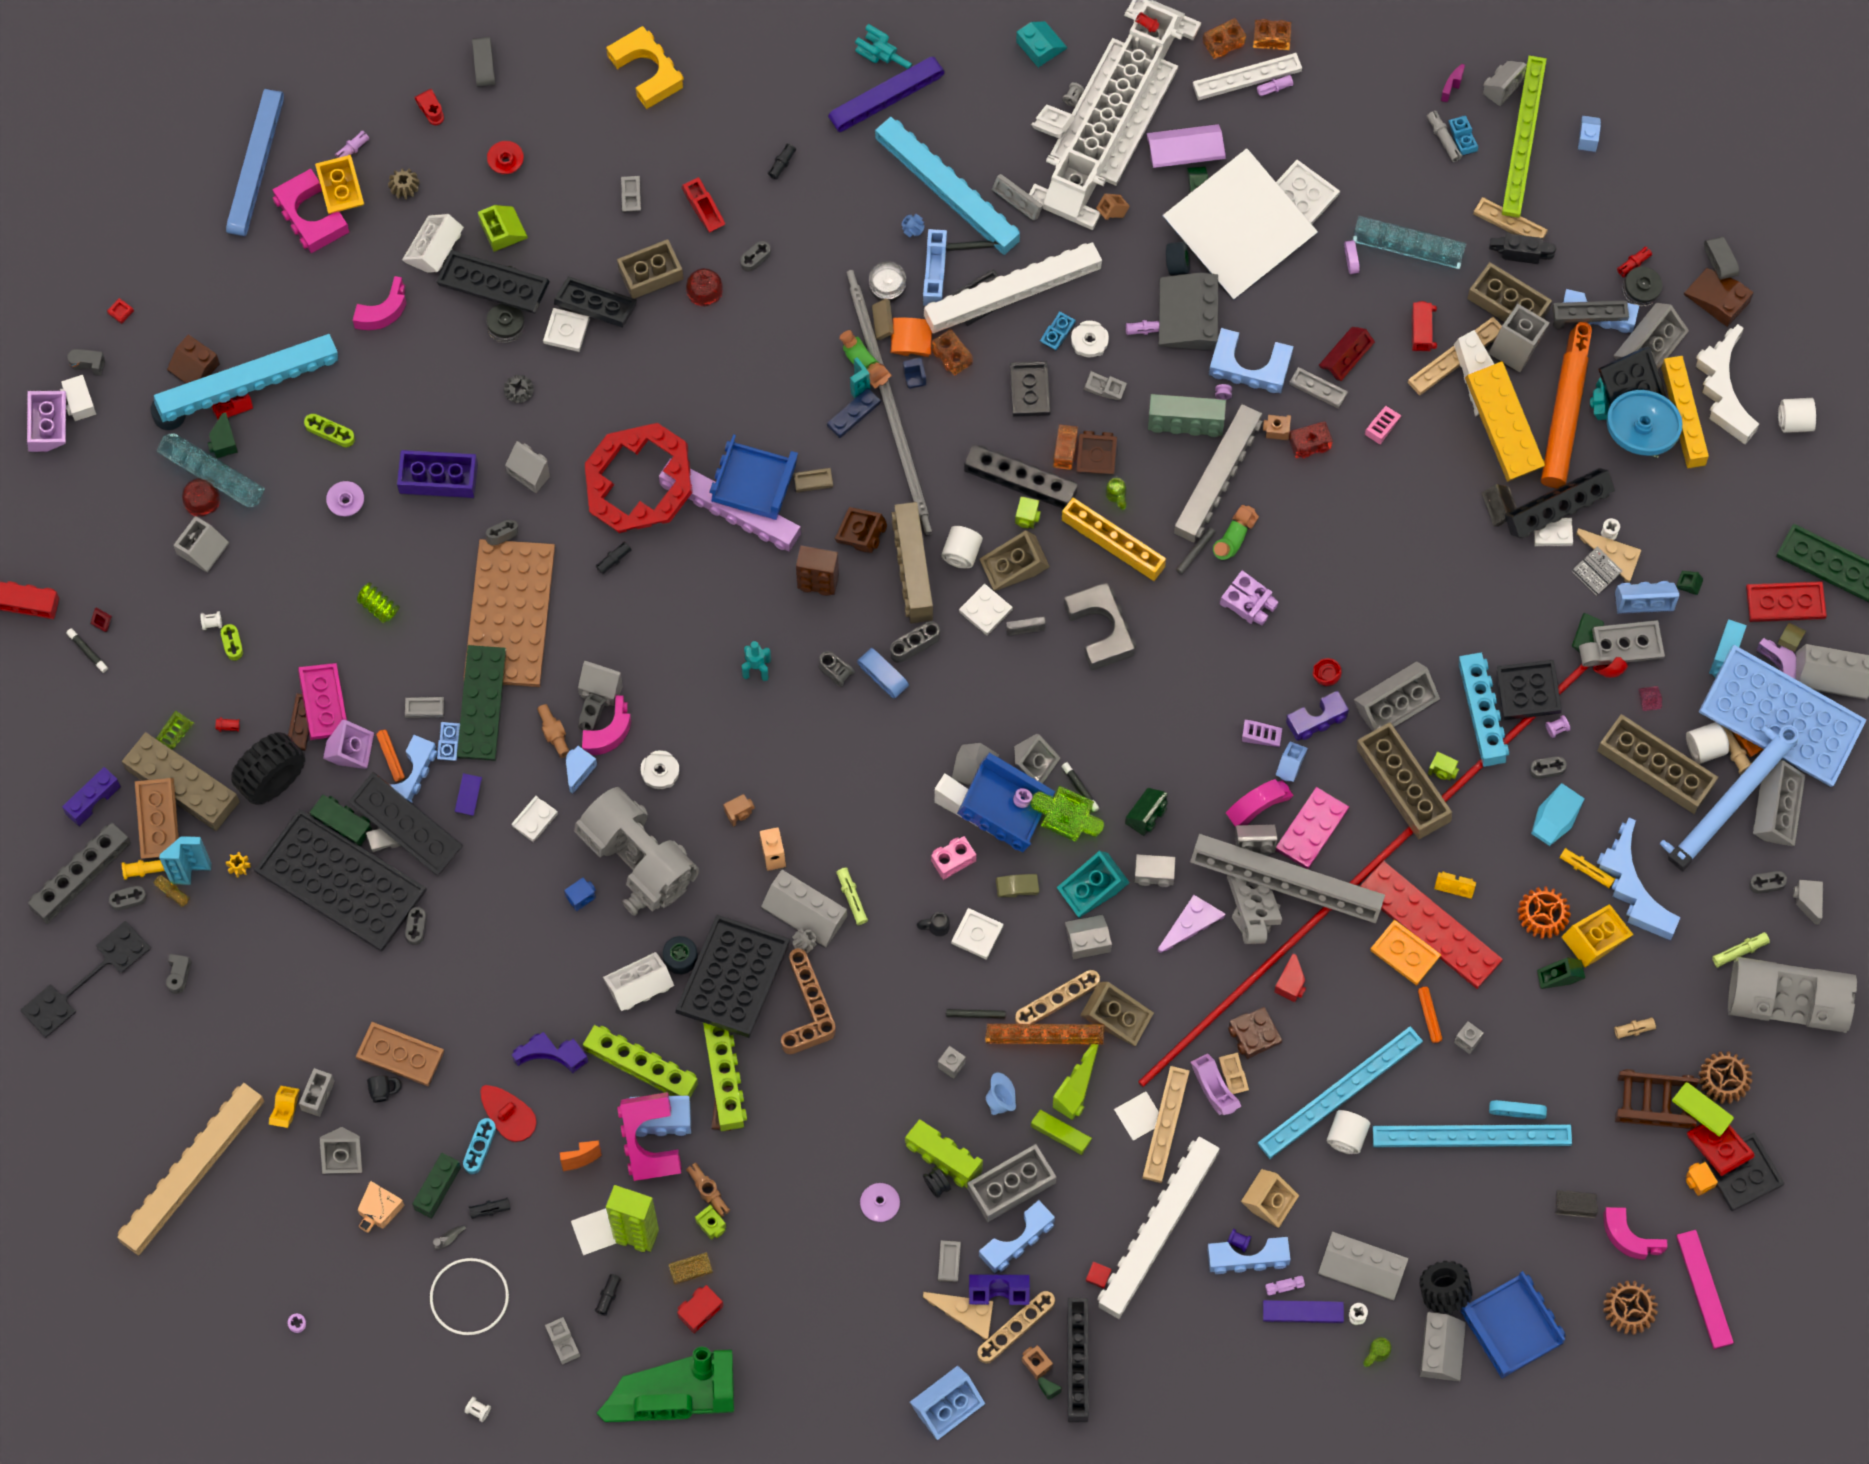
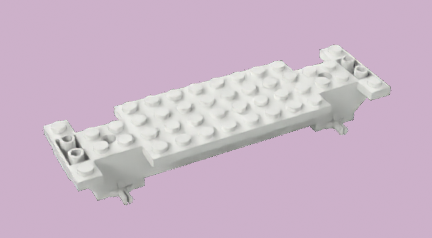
(1113, 112)

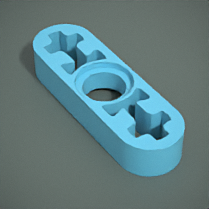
(1517, 1109)
(479, 1131)

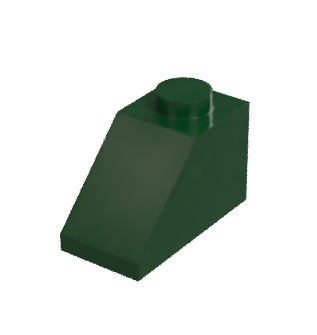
(1196, 177)
(222, 438)
(1561, 973)

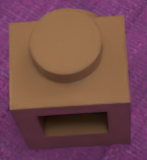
(1112, 206)
(1280, 431)
(738, 809)
(1037, 1354)

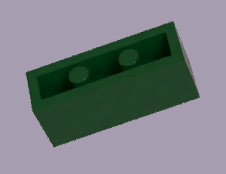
(341, 819)
(436, 1185)

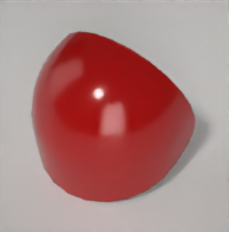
(1612, 670)

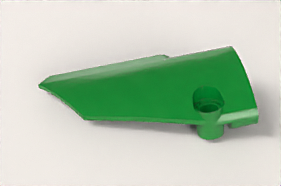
(675, 1389)

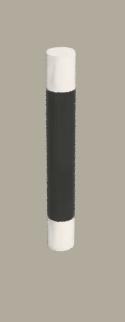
(87, 650)
(1078, 784)

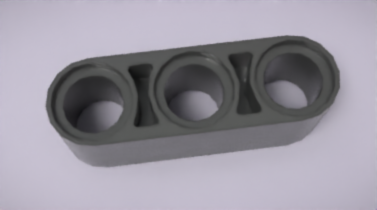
(483, 61)
(1721, 258)
(920, 634)

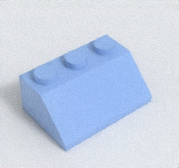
(1646, 597)
(678, 1123)
(947, 1402)

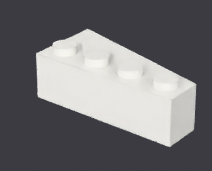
(1472, 357)

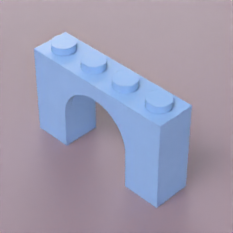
(1269, 377)

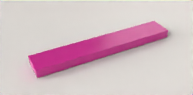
(1704, 1289)

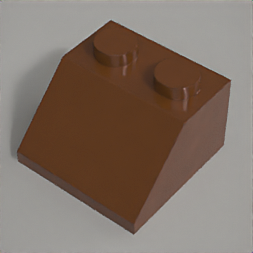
(192, 360)

